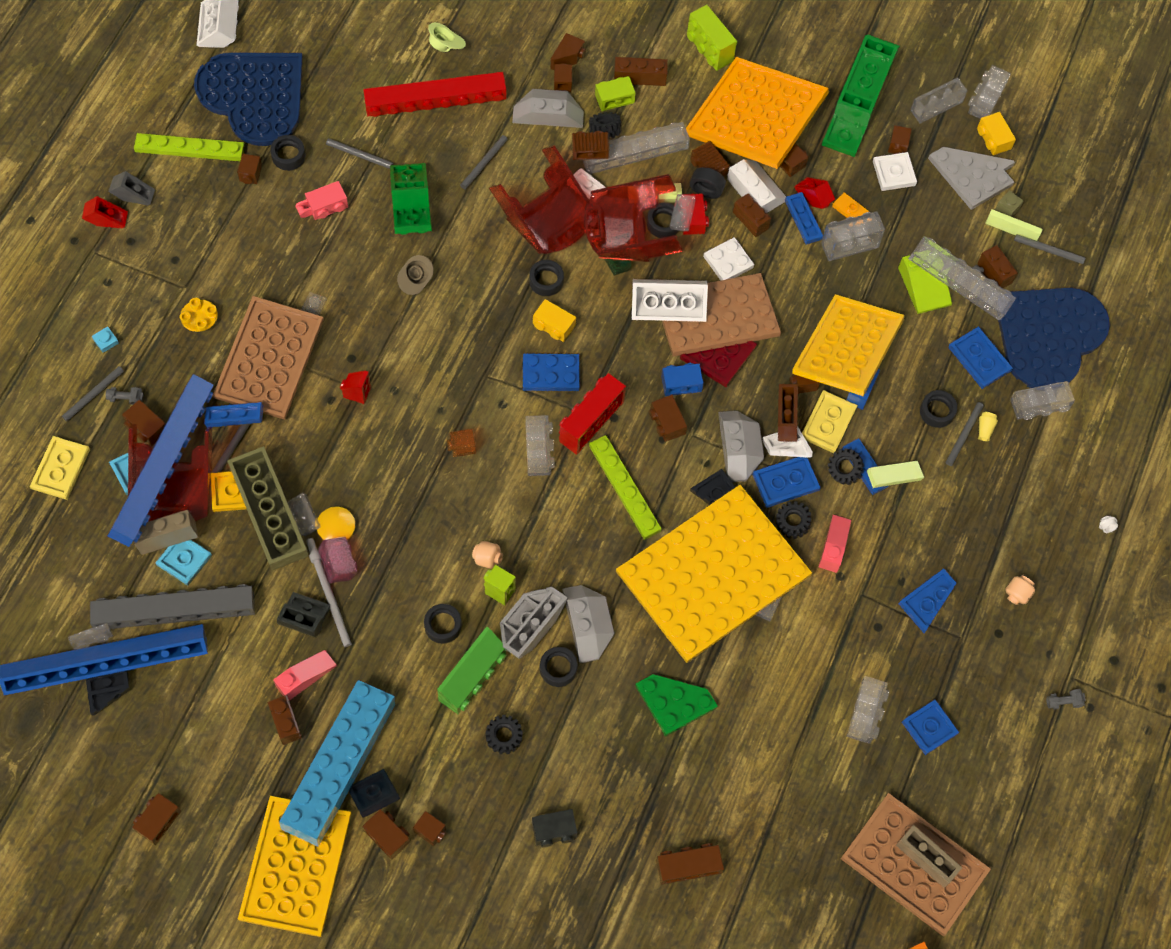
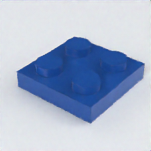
(930, 727)

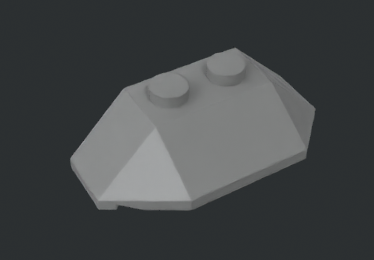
(548, 109)
(740, 445)
(531, 620)
(588, 622)

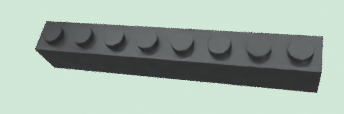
(173, 608)

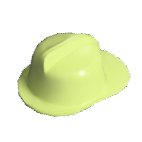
(443, 38)

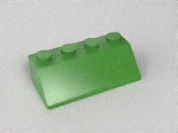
(471, 671)

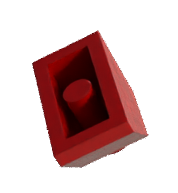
(816, 192)
(104, 213)
(356, 386)

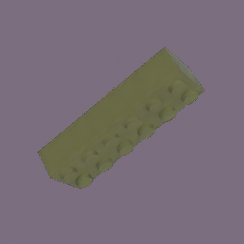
(268, 508)

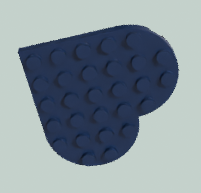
(255, 93)
(1050, 332)

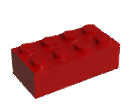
(591, 413)

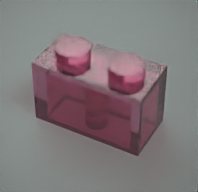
(337, 559)

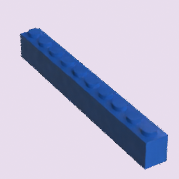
(160, 461)
(103, 659)

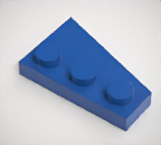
(928, 599)

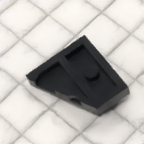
(106, 689)

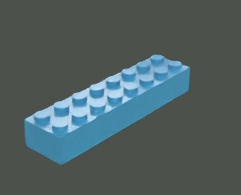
(337, 763)

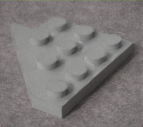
(973, 174)

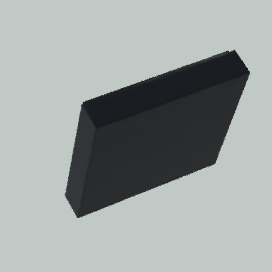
(373, 793)

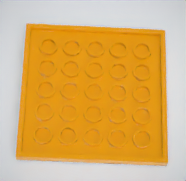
(757, 112)

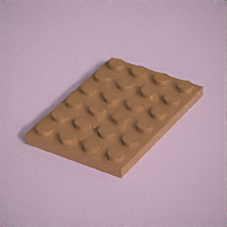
(735, 314)
(268, 356)
(891, 870)

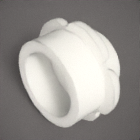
(1108, 524)

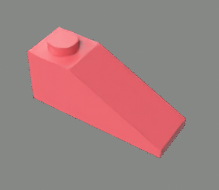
(835, 544)
(304, 674)

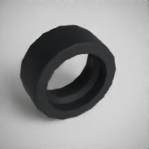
(287, 164)
(707, 182)
(654, 229)
(546, 265)
(935, 421)
(438, 609)
(558, 651)

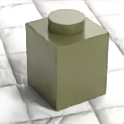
(1009, 204)

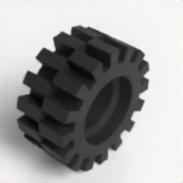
(606, 123)
(842, 455)
(793, 530)
(503, 722)

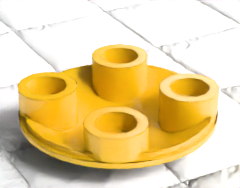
(198, 315)
(336, 523)

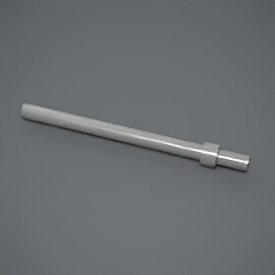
(316, 560)

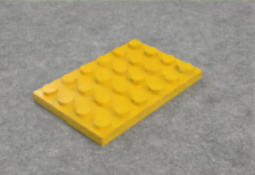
(848, 345)
(291, 877)

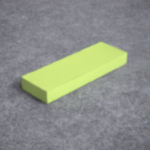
(1013, 225)
(895, 474)

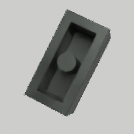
(554, 828)

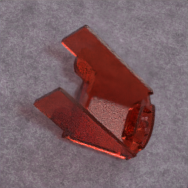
(555, 215)
(617, 220)
(188, 484)

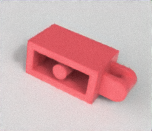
(323, 201)

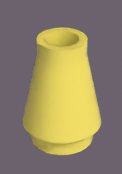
(986, 425)

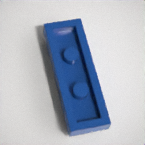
(803, 218)
(234, 414)
(868, 461)

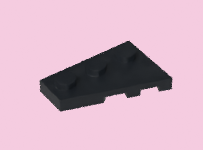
(713, 487)

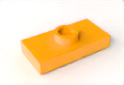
(848, 207)

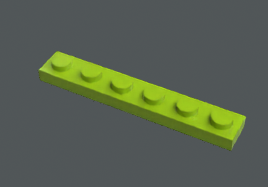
(189, 147)
(625, 487)

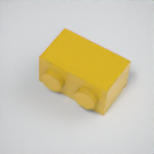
(996, 133)
(554, 320)

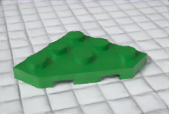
(674, 702)

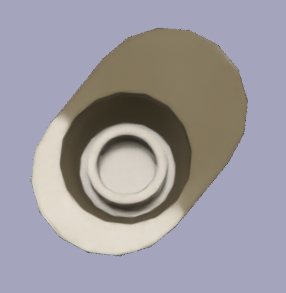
(415, 274)

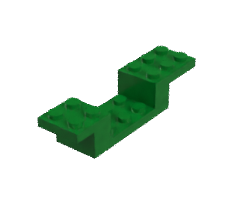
(860, 95)

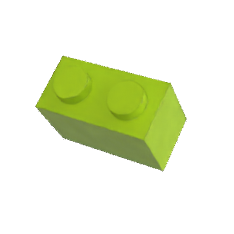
(615, 93)
(499, 584)

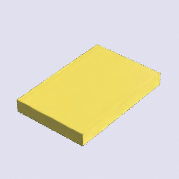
(829, 421)
(60, 467)

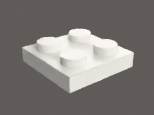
(894, 171)
(728, 260)

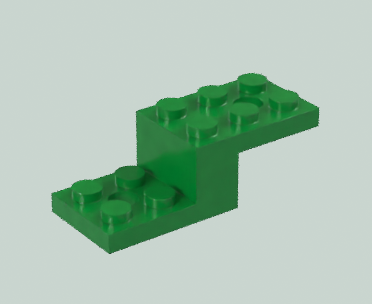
(410, 198)

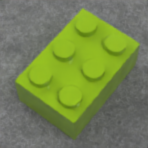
(711, 37)

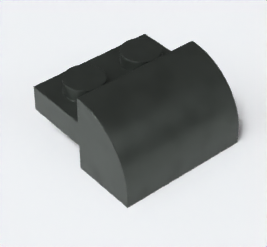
(303, 614)

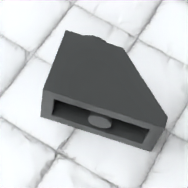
(131, 189)

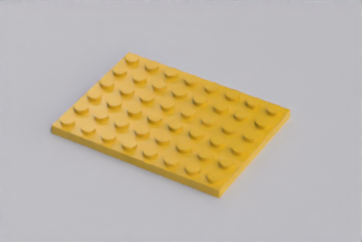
(713, 573)

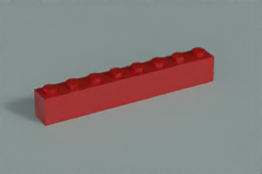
(435, 94)

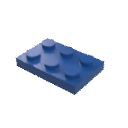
(980, 357)
(550, 372)
(786, 481)

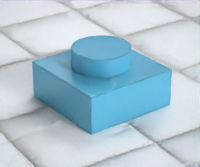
(105, 339)

